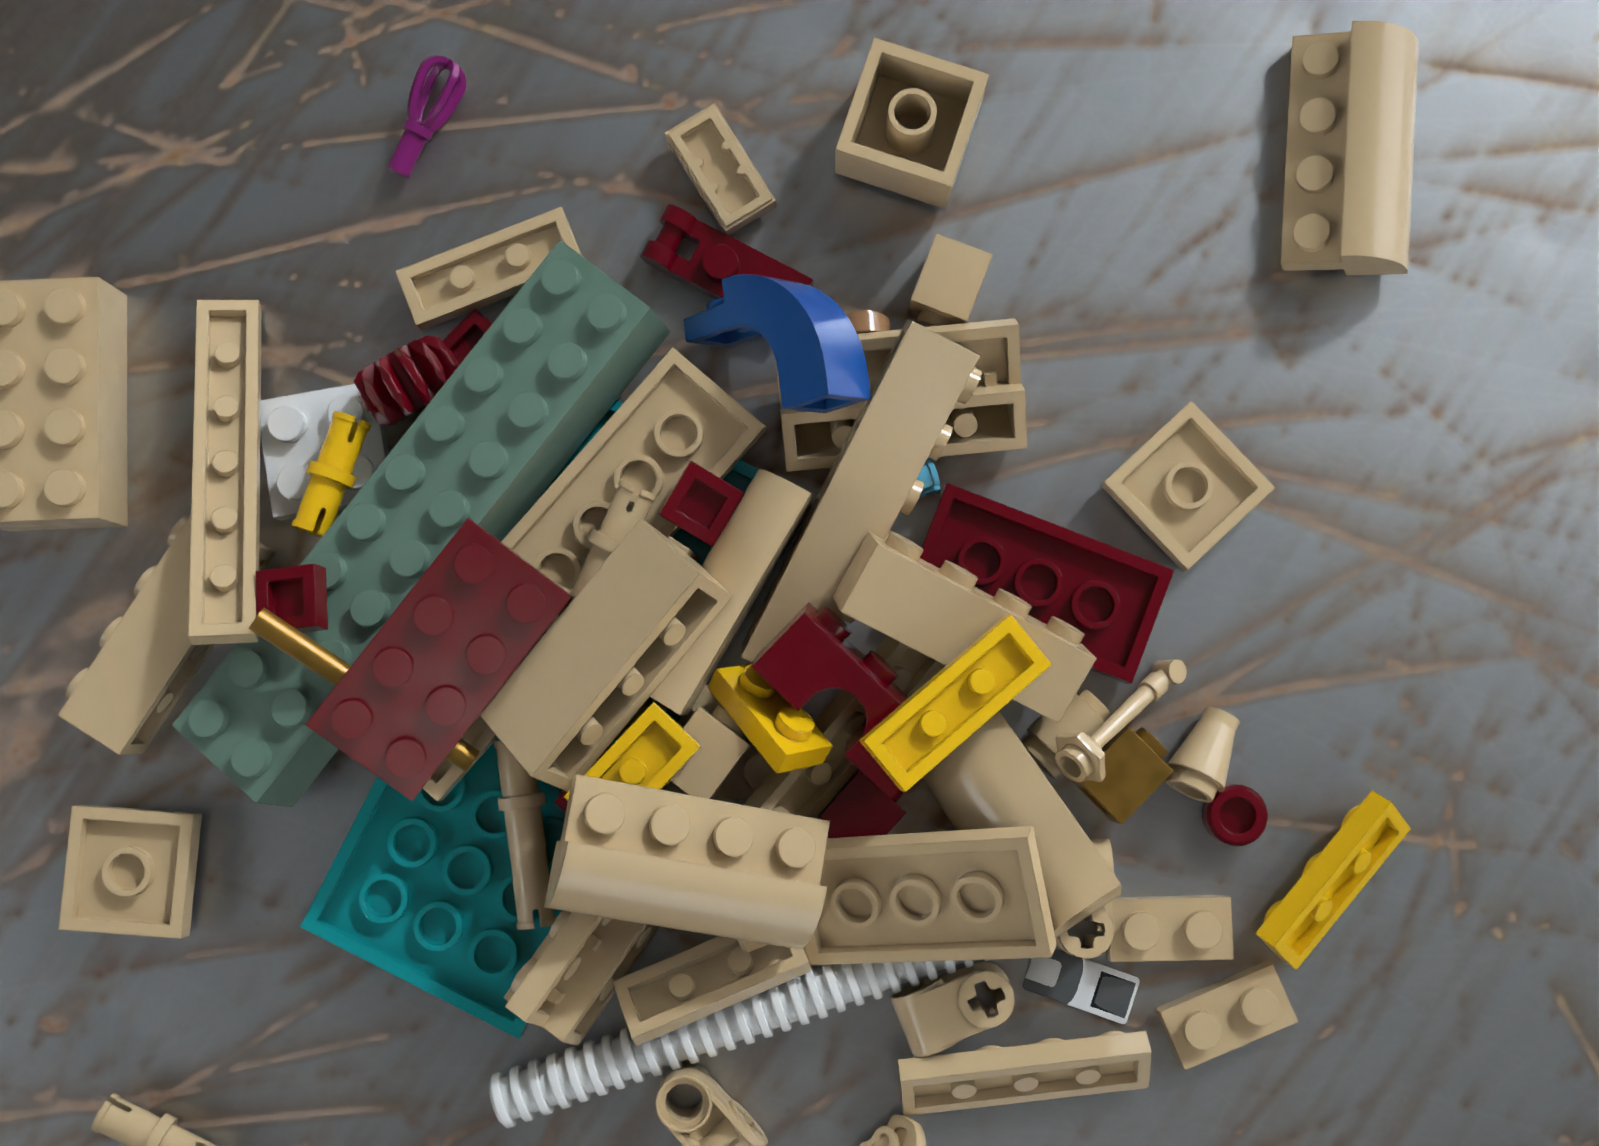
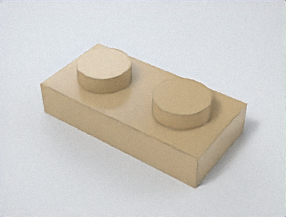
(1172, 928)
(1226, 1015)

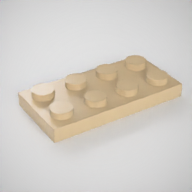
(933, 898)

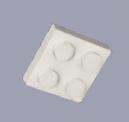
(294, 434)

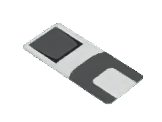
(1083, 985)

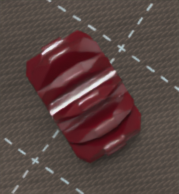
(405, 379)

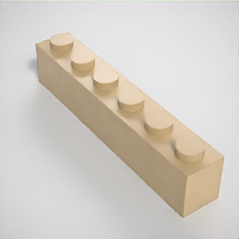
(871, 474)

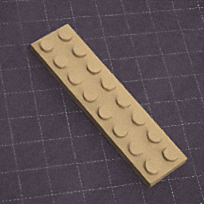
(648, 443)

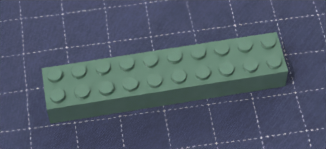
(474, 453)

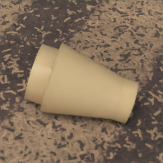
(1204, 756)

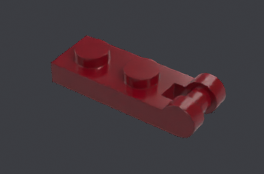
(714, 258)

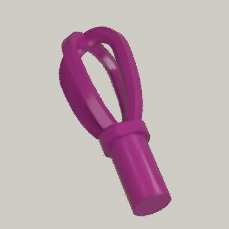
(418, 131)

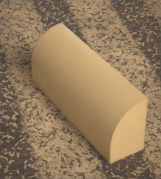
(742, 565)
(604, 656)
(999, 785)

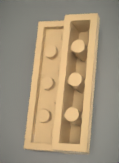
(1350, 150)
(987, 423)
(689, 863)
(574, 971)

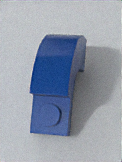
(808, 332)

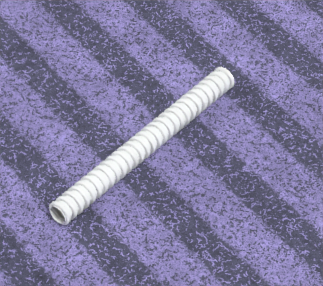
(619, 1058)

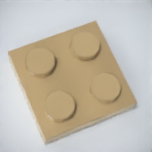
(1187, 486)
(130, 871)

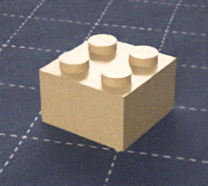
(909, 122)

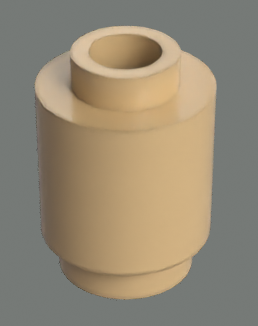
(1084, 715)

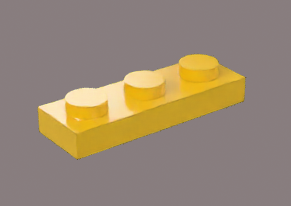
(955, 702)
(1333, 879)

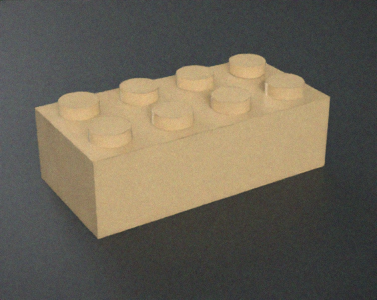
(63, 404)

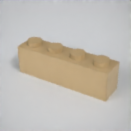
(945, 613)
(143, 656)

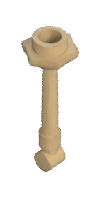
(1082, 756)

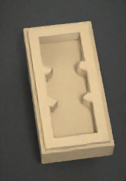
(720, 169)

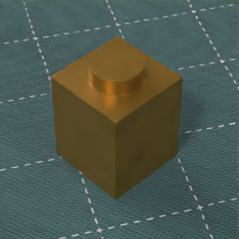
(1132, 774)

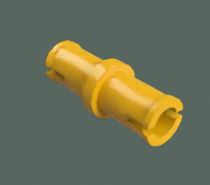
(331, 474)

